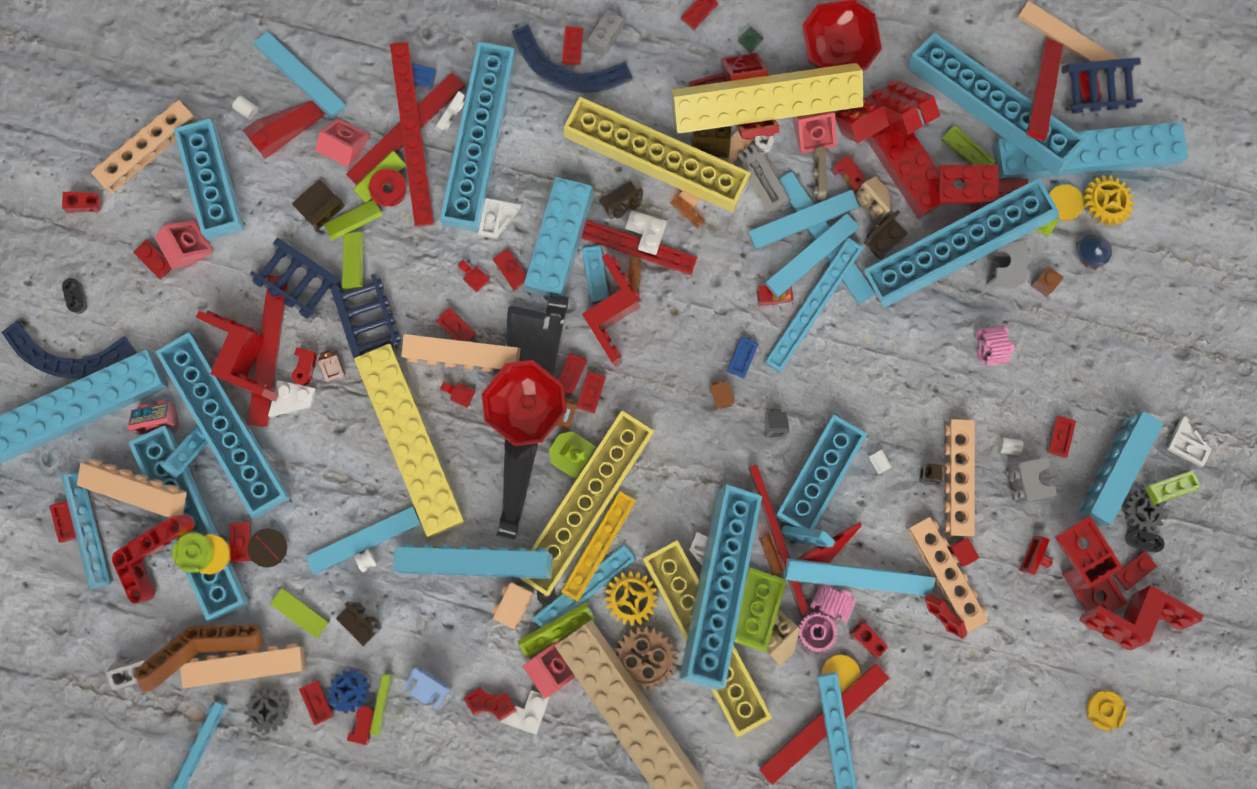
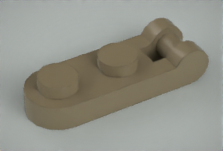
(819, 173)

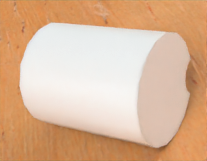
(245, 107)
(1011, 446)
(880, 462)

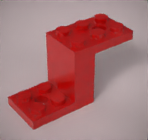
(747, 67)
(979, 188)
(612, 309)
(237, 354)
(1091, 566)
(1141, 618)

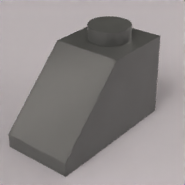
(776, 423)

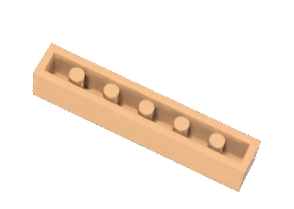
(457, 352)
(131, 488)
(242, 667)

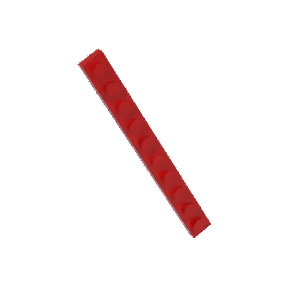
(411, 134)

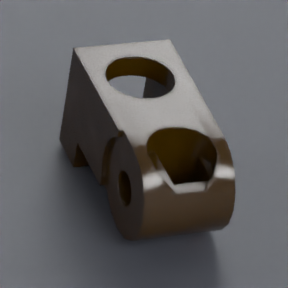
(931, 474)

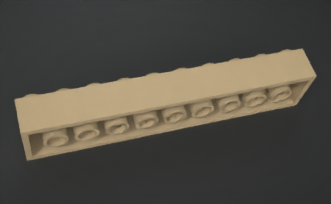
(627, 710)

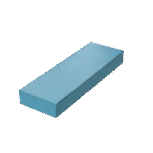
(595, 274)
(185, 452)
(808, 536)

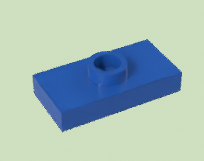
(423, 75)
(742, 357)

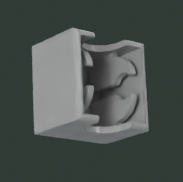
(1012, 264)
(1026, 481)

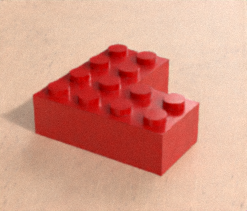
(889, 106)

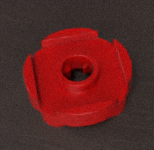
(387, 177)

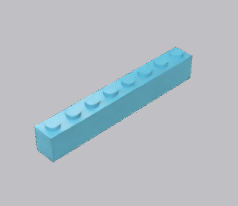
(473, 562)

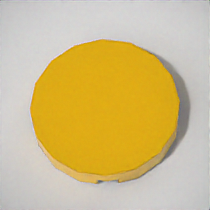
(1068, 201)
(221, 555)
(846, 668)
(1106, 710)

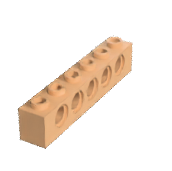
(143, 156)
(966, 469)
(917, 533)

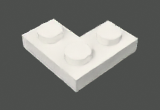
(453, 108)
(650, 227)
(530, 717)

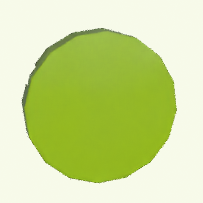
(192, 552)

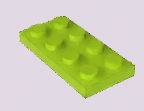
(759, 609)

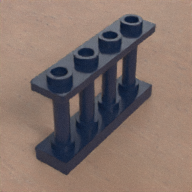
(1109, 68)
(297, 260)
(347, 314)

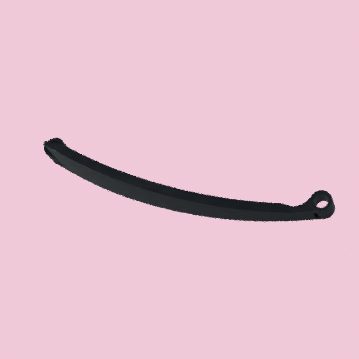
(539, 340)

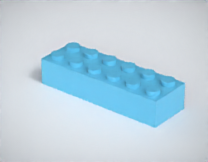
(209, 179)
(559, 237)
(1120, 468)
(820, 474)

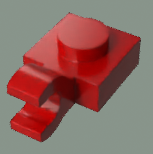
(474, 278)
(460, 395)

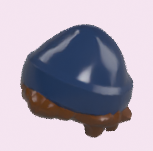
(1094, 251)

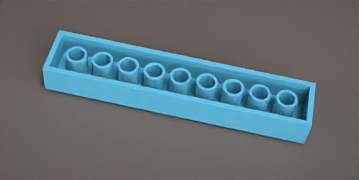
(992, 102)
(478, 136)
(1102, 152)
(962, 242)
(79, 404)
(223, 425)
(720, 588)
(215, 592)

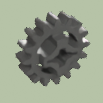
(1144, 517)
(266, 703)

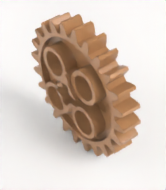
(655, 642)

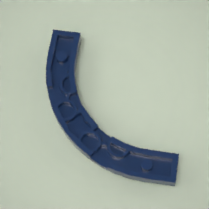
(563, 77)
(64, 367)

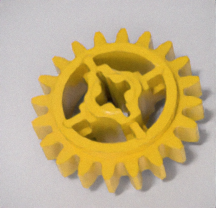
(1098, 198)
(625, 581)

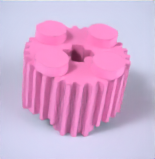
(994, 345)
(833, 603)
(827, 632)

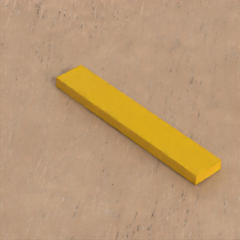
(598, 546)

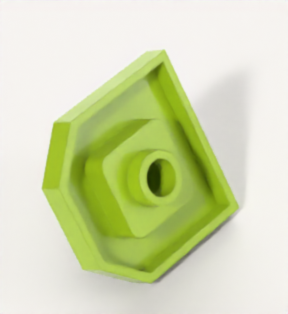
(571, 453)

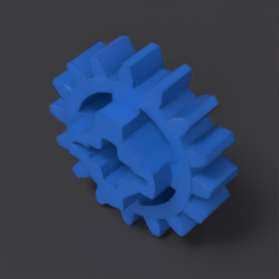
(351, 698)

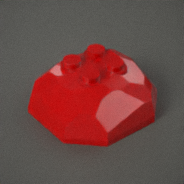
(841, 35)
(524, 403)

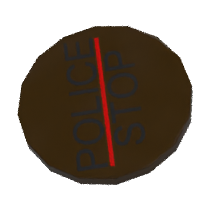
(267, 548)

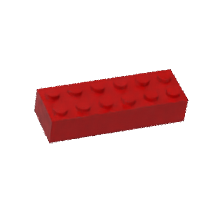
(908, 168)

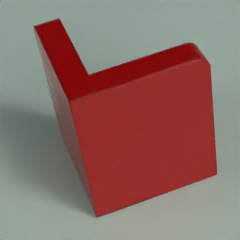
(964, 552)

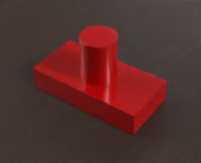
(1035, 556)

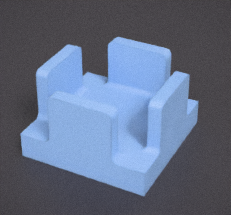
(427, 687)

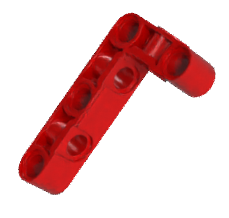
(130, 558)

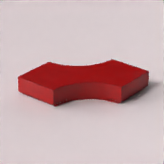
(939, 609)
(498, 705)

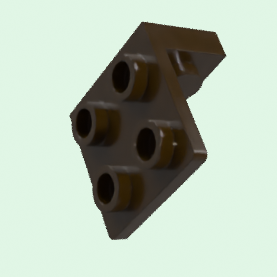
(713, 141)
(621, 200)
(318, 204)
(885, 236)
(358, 623)

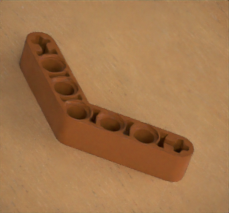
(194, 641)

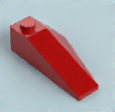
(278, 129)
(827, 554)

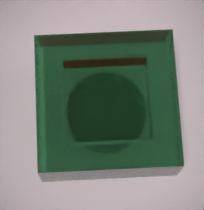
(750, 39)

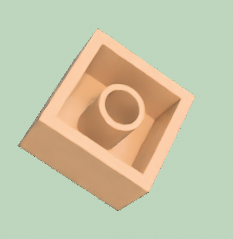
(512, 606)

